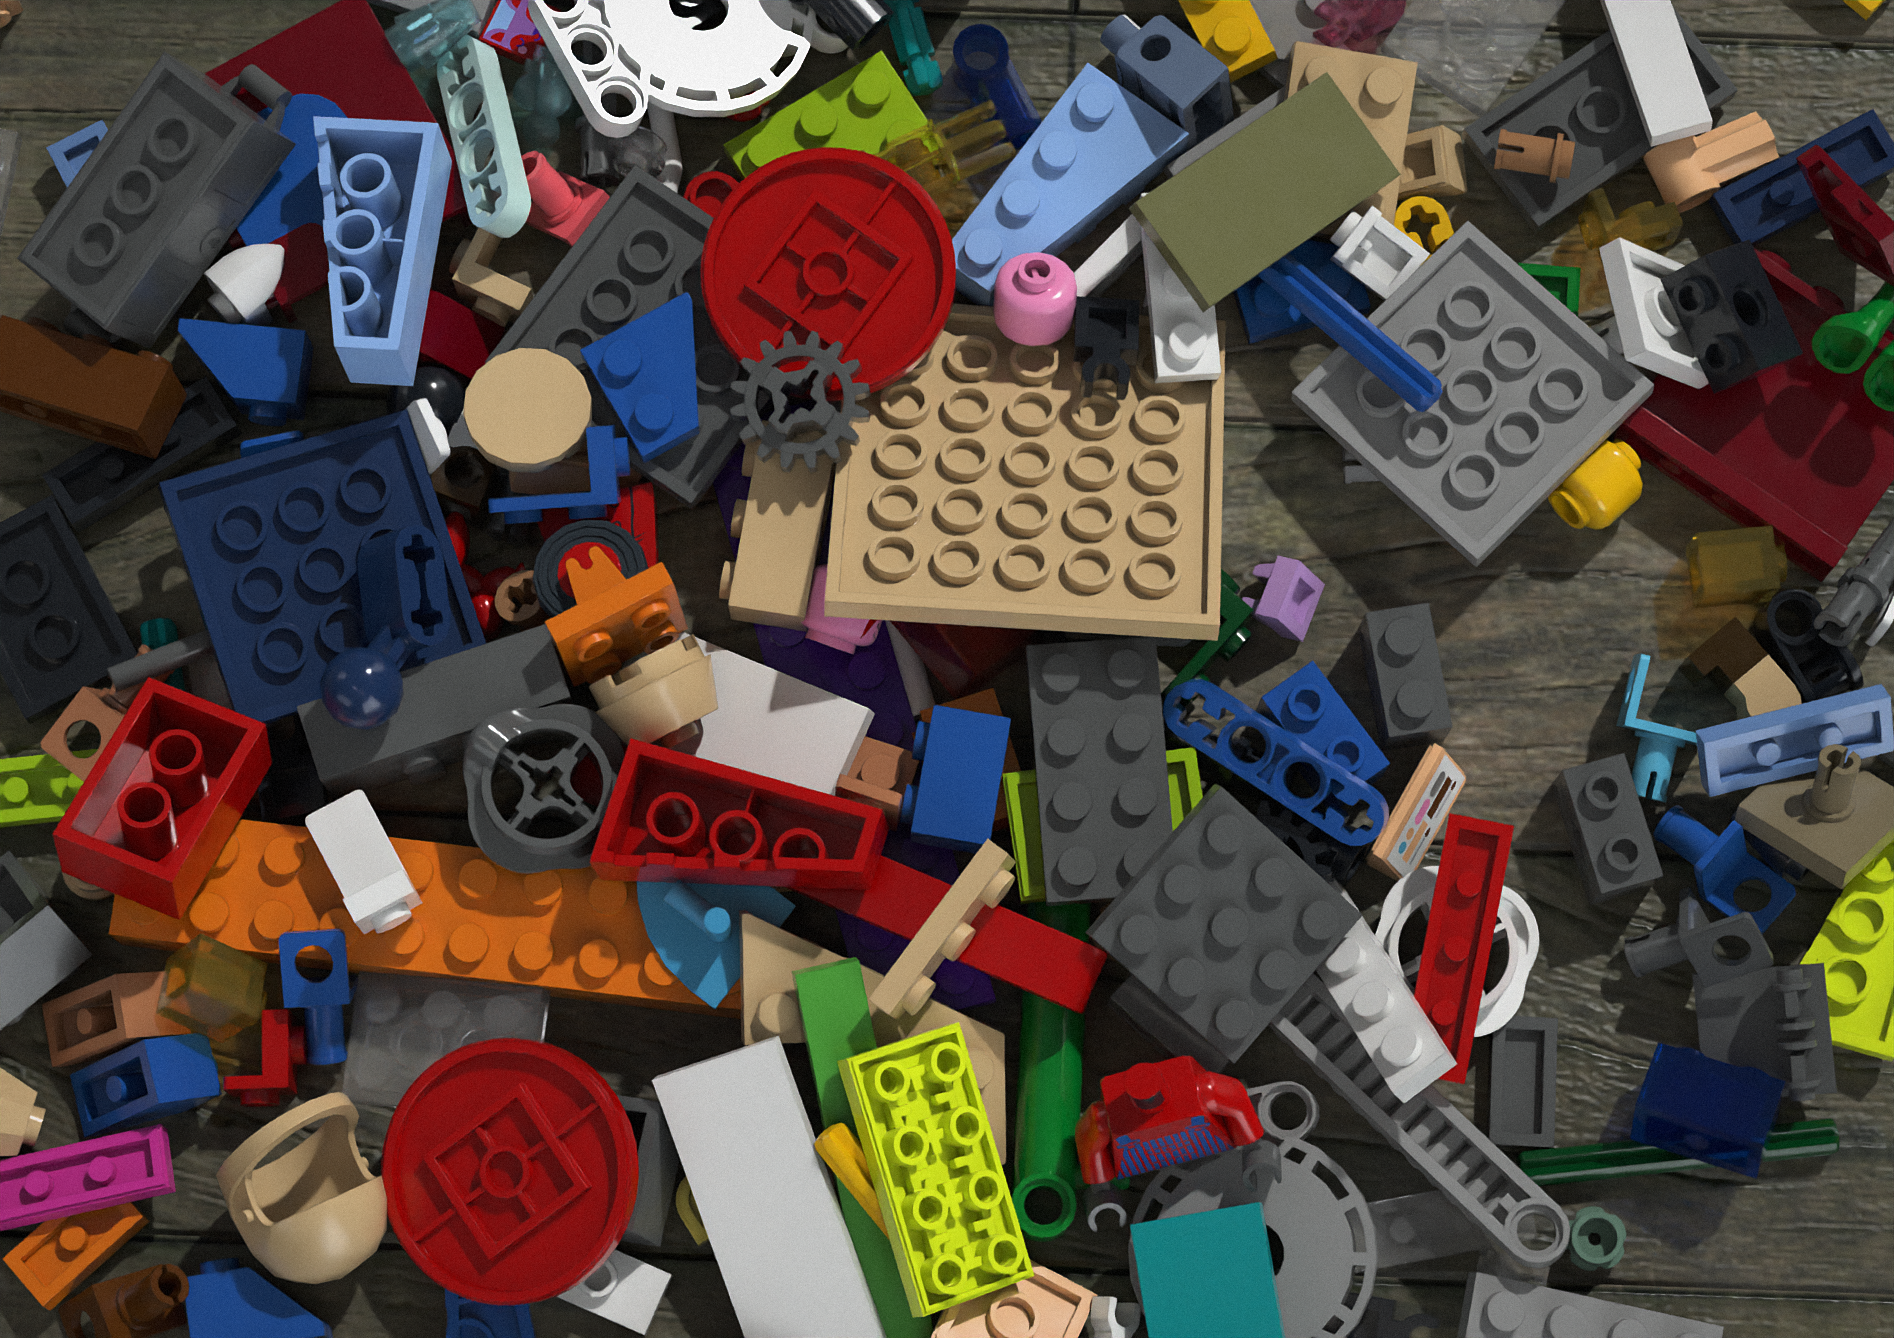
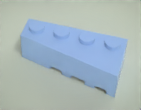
(1070, 175)
(381, 232)

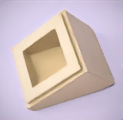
(1433, 164)

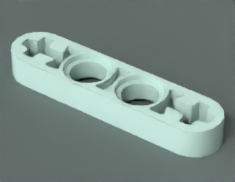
(499, 194)

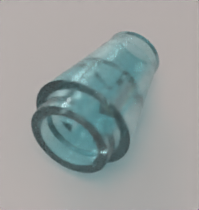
(431, 31)

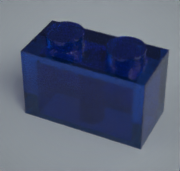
(1707, 1109)

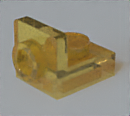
(1639, 224)

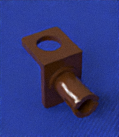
(131, 1304)

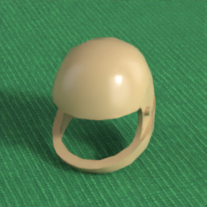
(314, 1207)

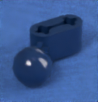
(402, 613)

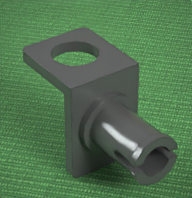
(1694, 940)

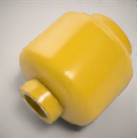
(1599, 487)

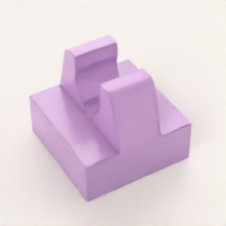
(1288, 597)

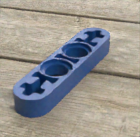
(1271, 770)

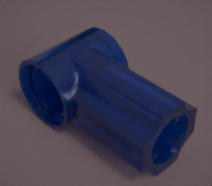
(997, 83)

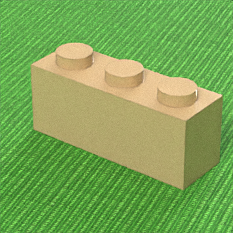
(779, 538)

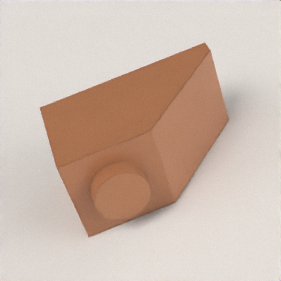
(106, 1018)

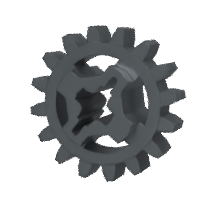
(777, 385)

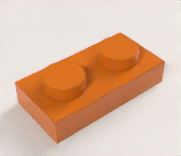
(70, 1249)

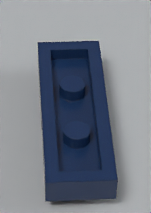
(1778, 192)

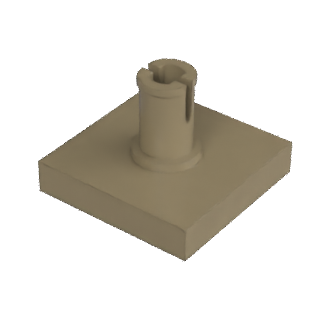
(1826, 817)

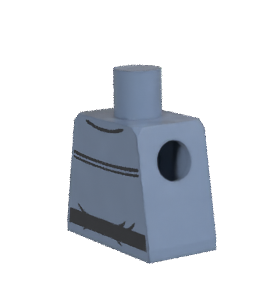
(1171, 74)

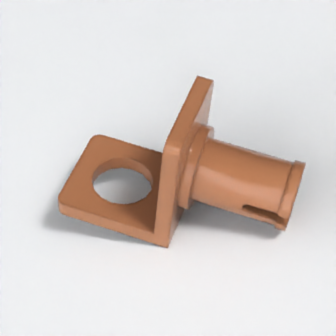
(98, 706)

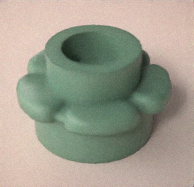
(1611, 1233)

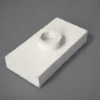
(622, 1292)

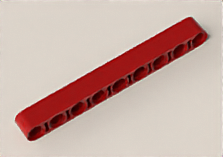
(904, 898)

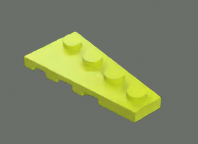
(1859, 960)

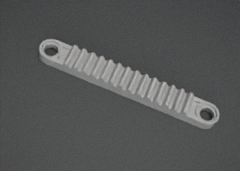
(1423, 1129)

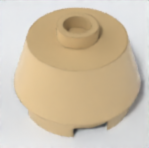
(659, 695)

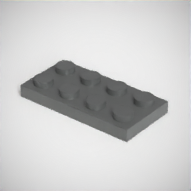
(1591, 106)
(1097, 764)

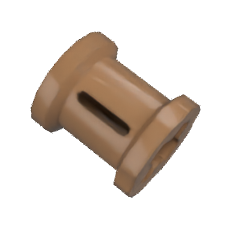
(520, 587)

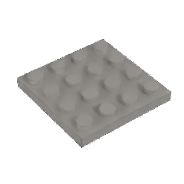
(1518, 404)

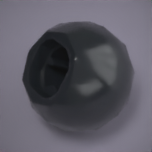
(438, 387)

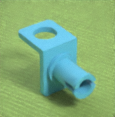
(1657, 741)

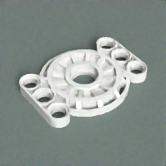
(677, 67)

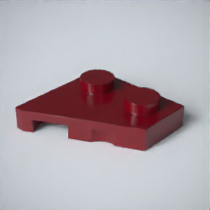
(1853, 218)

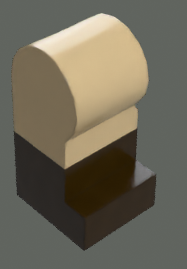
(1741, 672)

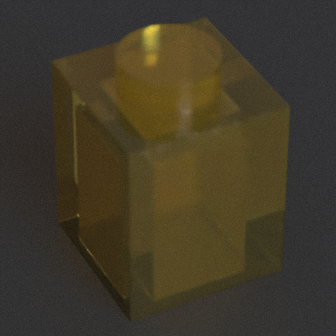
(1735, 566)
(212, 988)

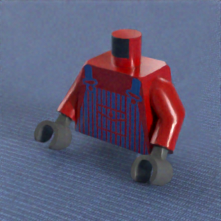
(1161, 1119)

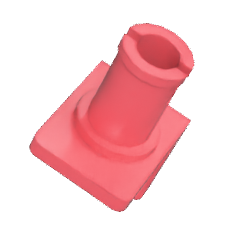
(560, 202)

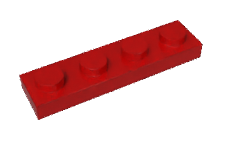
(1462, 932)

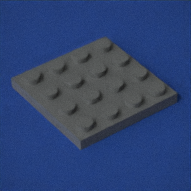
(624, 265)

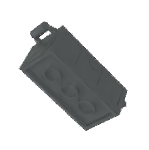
(158, 199)

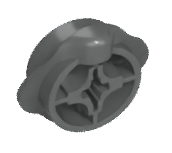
(494, 744)

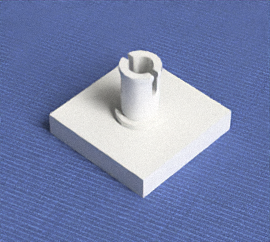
(1644, 317)

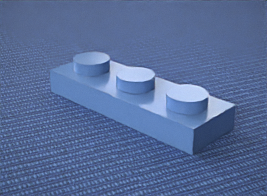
(1791, 738)

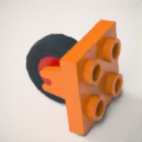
(603, 599)

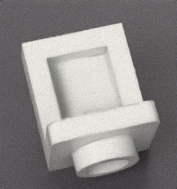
(1376, 252)

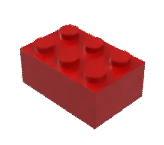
(163, 798)

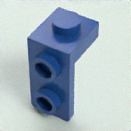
(607, 462)

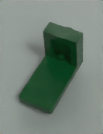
(1232, 636)

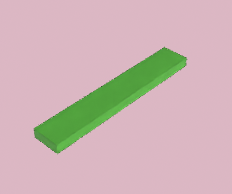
(837, 1027)

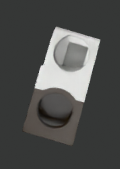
(465, 478)

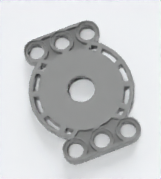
(1300, 1209)

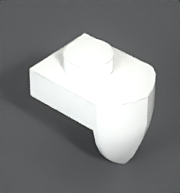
(245, 282)

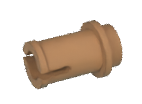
(1538, 154)

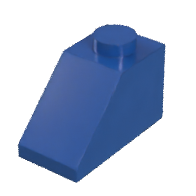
(255, 366)
(146, 1083)
(245, 1304)

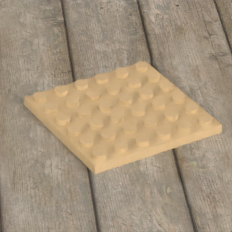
(1025, 505)

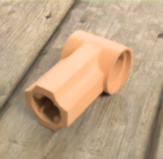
(1700, 165)

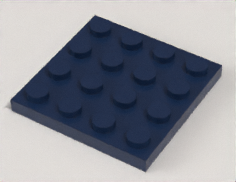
(278, 551)

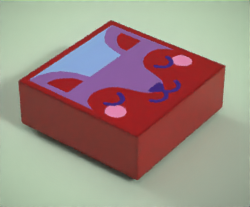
(512, 30)

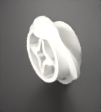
(1513, 922)

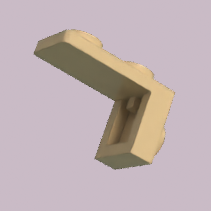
(490, 292)

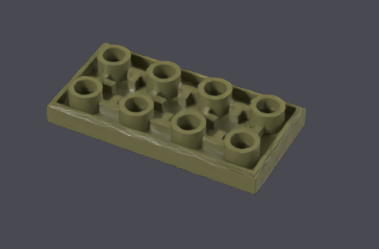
(1264, 191)

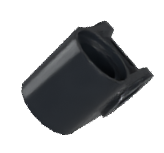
(1808, 654)

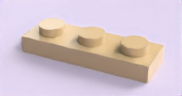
(945, 932)

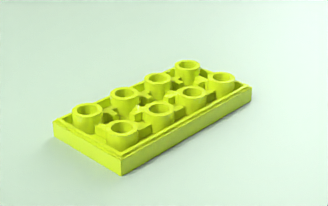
(935, 1169)

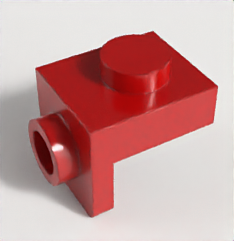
(282, 1051)

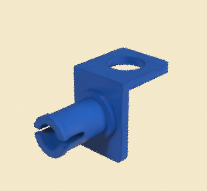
(1722, 865)
(319, 996)

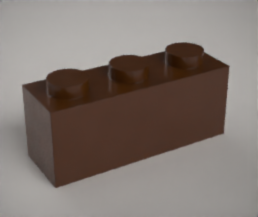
(87, 386)

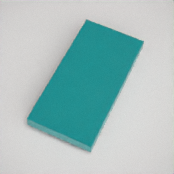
(1208, 1275)

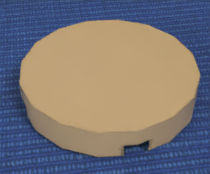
(527, 410)

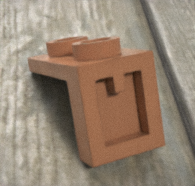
(879, 778)

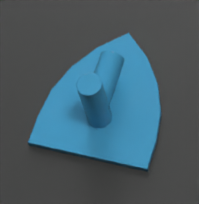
(699, 929)

